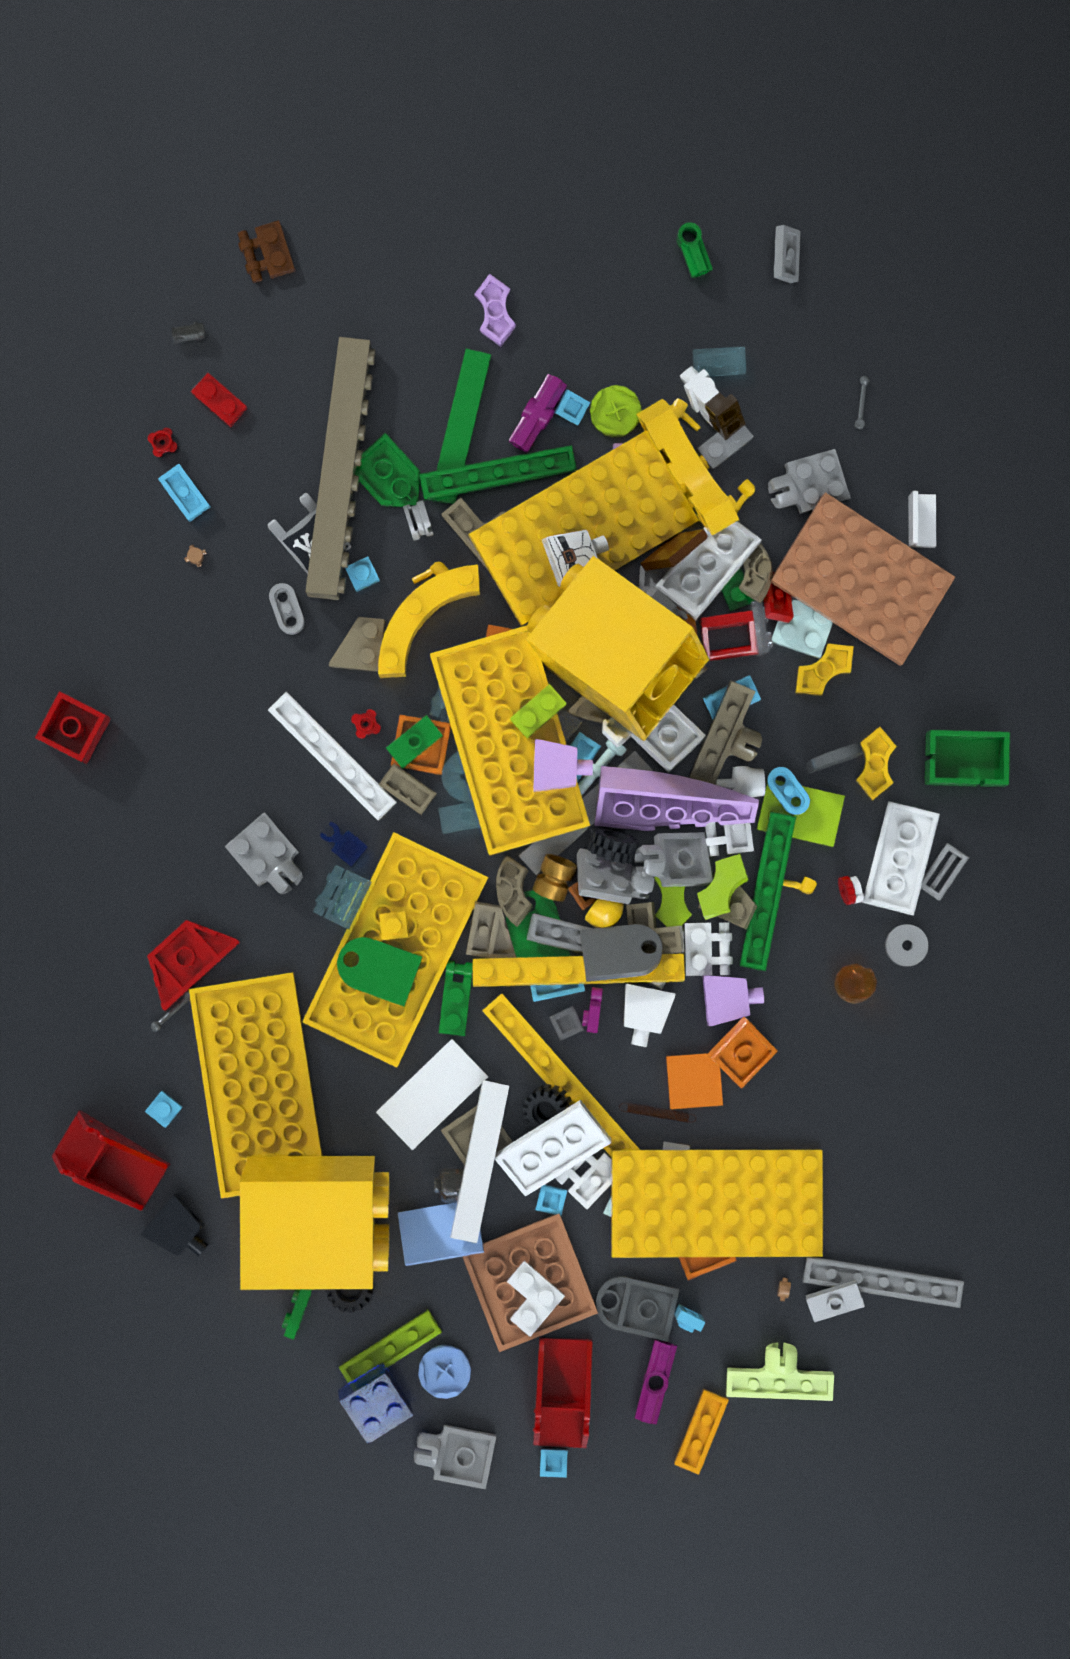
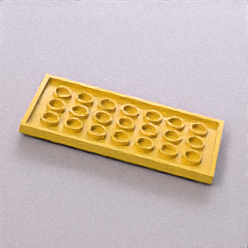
(618, 496)
(481, 691)
(437, 906)
(254, 1073)
(716, 1203)

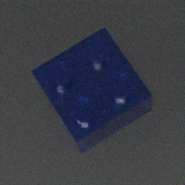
(375, 1403)

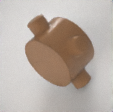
(195, 555)
(784, 1289)

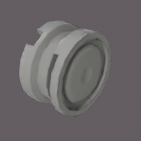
(420, 518)

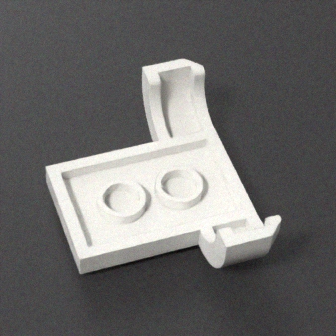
(667, 743)

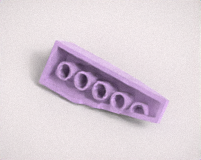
(656, 799)

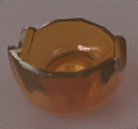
(855, 983)

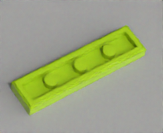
(393, 1346)

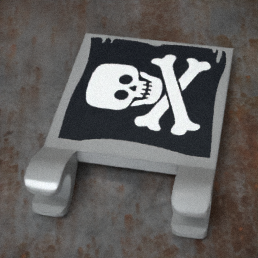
(299, 538)

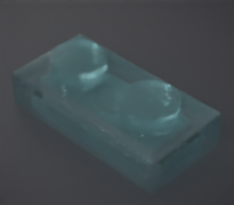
(720, 361)

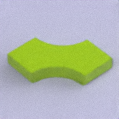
(728, 877)
(673, 907)

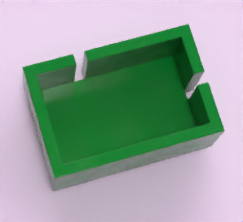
(967, 758)

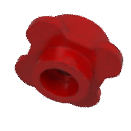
(166, 435)
(363, 730)

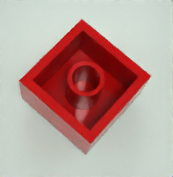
(73, 727)

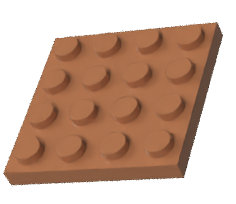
(549, 1252)

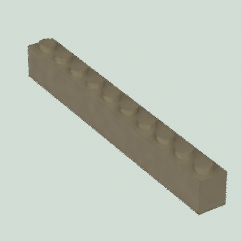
(339, 468)

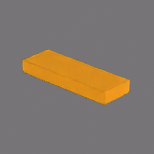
(701, 1431)

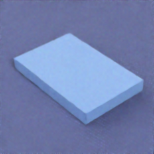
(427, 1235)

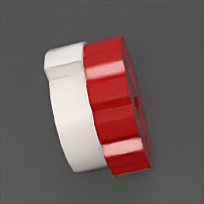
(850, 890)

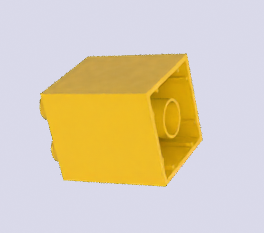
(616, 646)
(312, 1222)

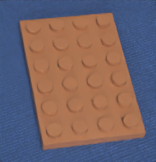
(862, 579)

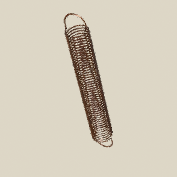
(660, 1116)

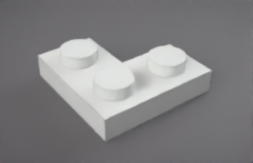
(540, 1295)

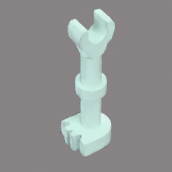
(604, 760)

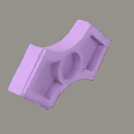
(497, 323)

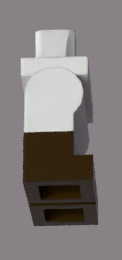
(720, 412)

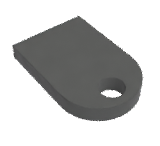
(834, 757)
(618, 952)
(640, 1307)

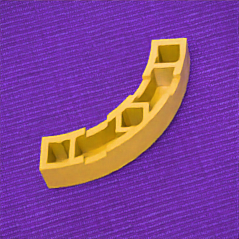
(690, 471)
(419, 607)

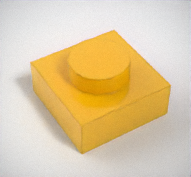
(393, 925)

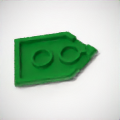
(389, 474)

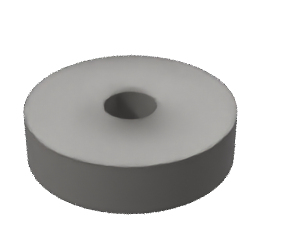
(918, 942)

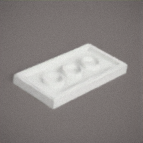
(708, 568)
(901, 858)
(432, 1094)
(552, 1148)

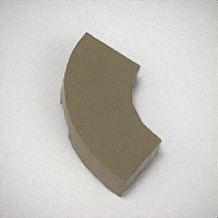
(757, 574)
(510, 890)

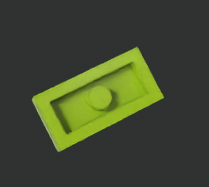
(538, 711)

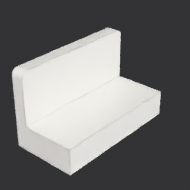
(922, 520)

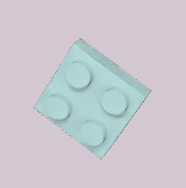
(805, 632)

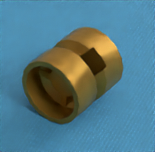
(555, 875)

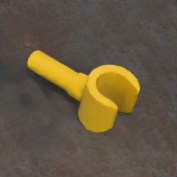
(681, 407)
(747, 490)
(436, 568)
(807, 885)

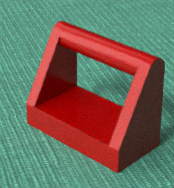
(728, 621)

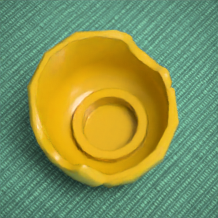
(604, 913)

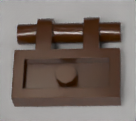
(274, 249)

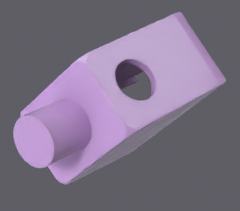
(557, 766)
(728, 998)

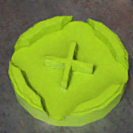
(615, 411)

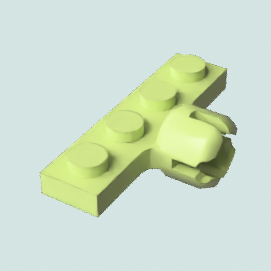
(780, 1378)

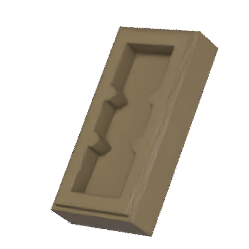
(407, 788)

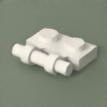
(737, 838)
(699, 949)
(592, 1183)

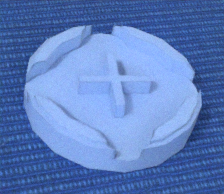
(444, 1371)

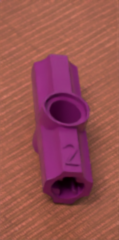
(537, 413)
(652, 1398)

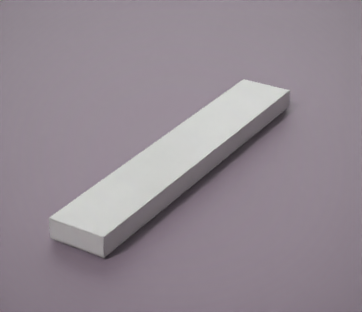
(332, 756)
(479, 1161)

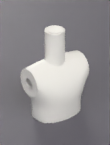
(745, 781)

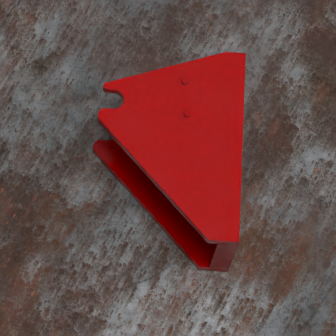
(108, 1162)
(563, 1392)

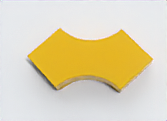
(814, 677)
(875, 774)

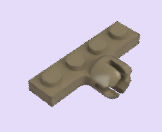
(463, 522)
(727, 735)

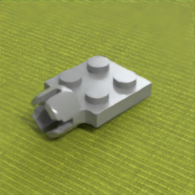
(808, 480)
(266, 854)
(676, 859)
(610, 880)
(457, 1455)

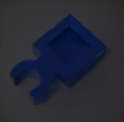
(346, 846)

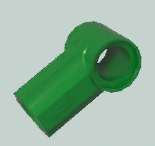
(694, 252)

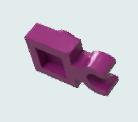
(591, 1017)

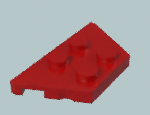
(186, 959)

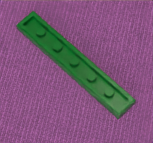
(463, 413)
(498, 473)
(768, 890)

